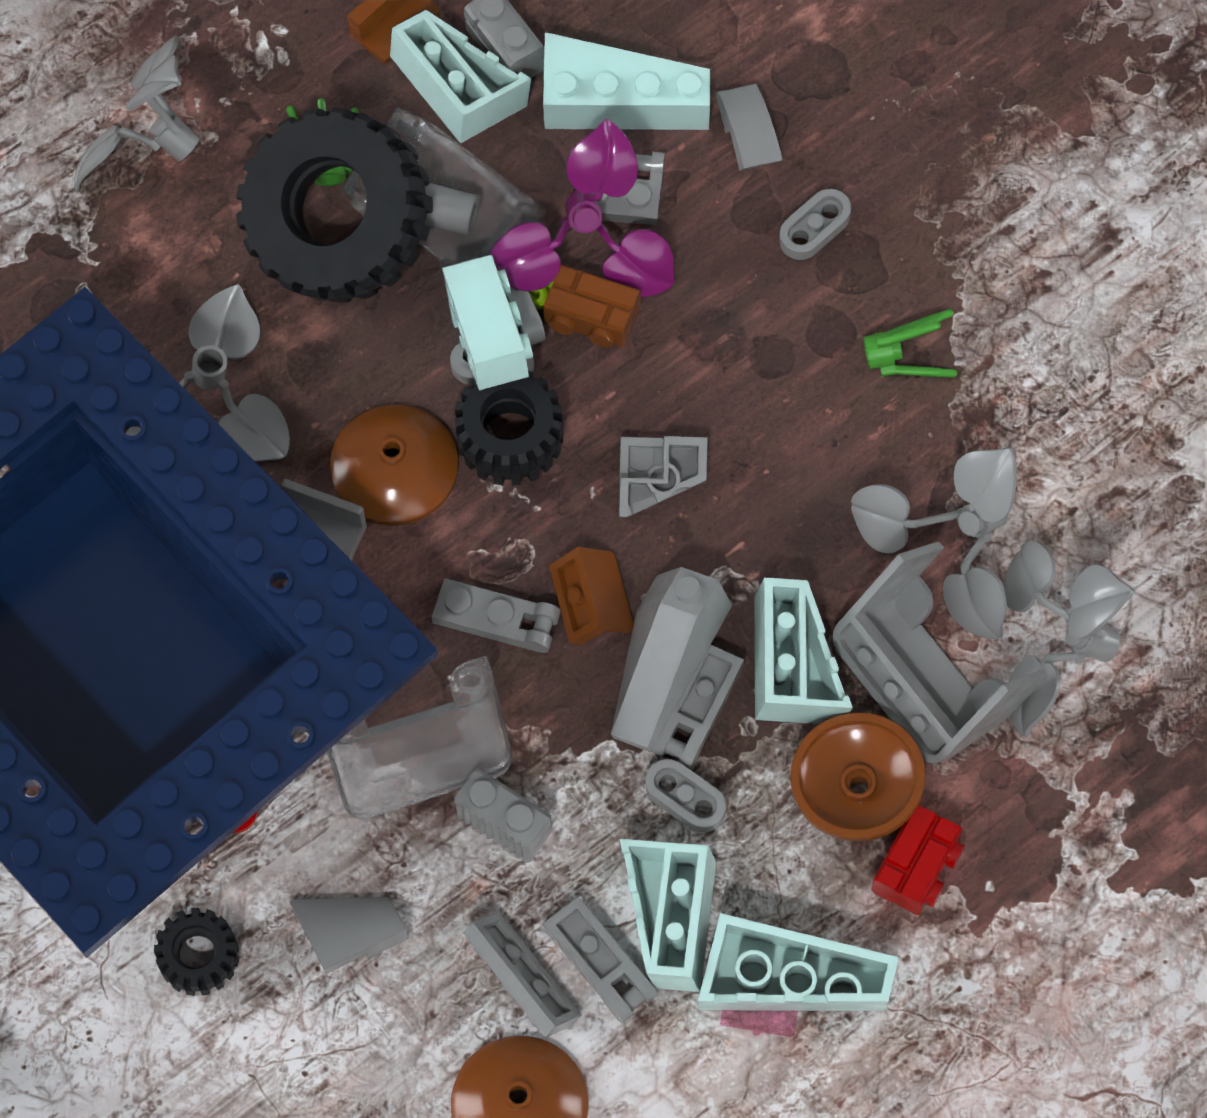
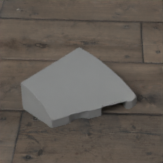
(658, 470)
(349, 928)

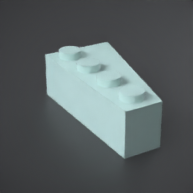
(629, 88)
(786, 970)

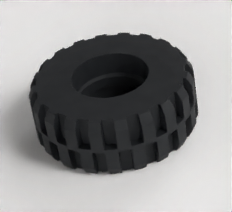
(276, 197)

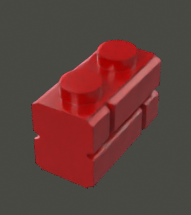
(917, 861)

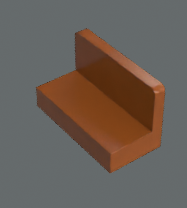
(373, 22)
(590, 594)

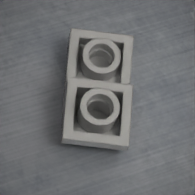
(750, 127)

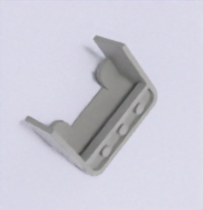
(911, 673)

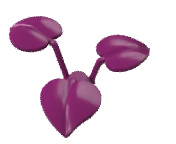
(595, 166)

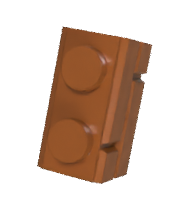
(591, 307)

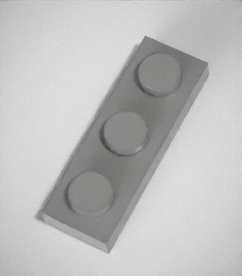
(522, 974)

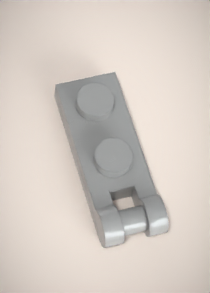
(495, 615)
(699, 706)
(599, 958)

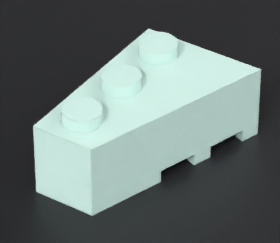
(455, 77)
(487, 322)
(792, 659)
(672, 908)

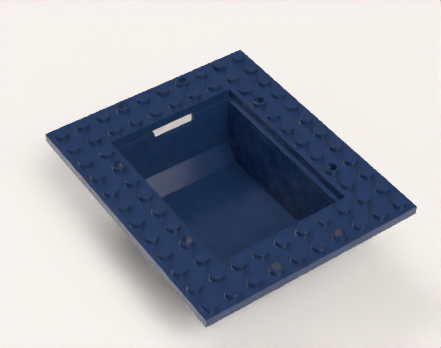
(144, 630)

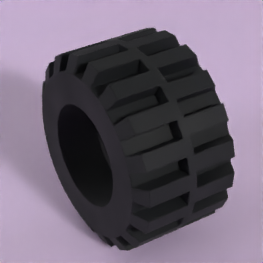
(514, 457)

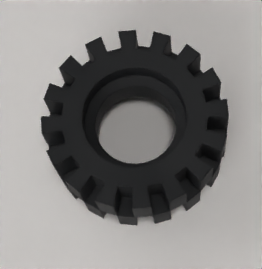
(189, 926)

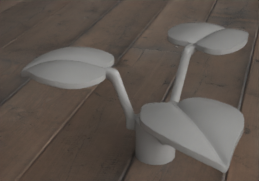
(156, 75)
(230, 330)
(989, 486)
(1093, 602)

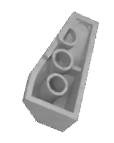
(665, 650)

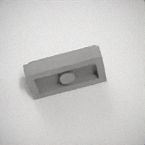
(337, 518)

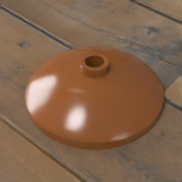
(397, 487)
(854, 751)
(519, 1063)

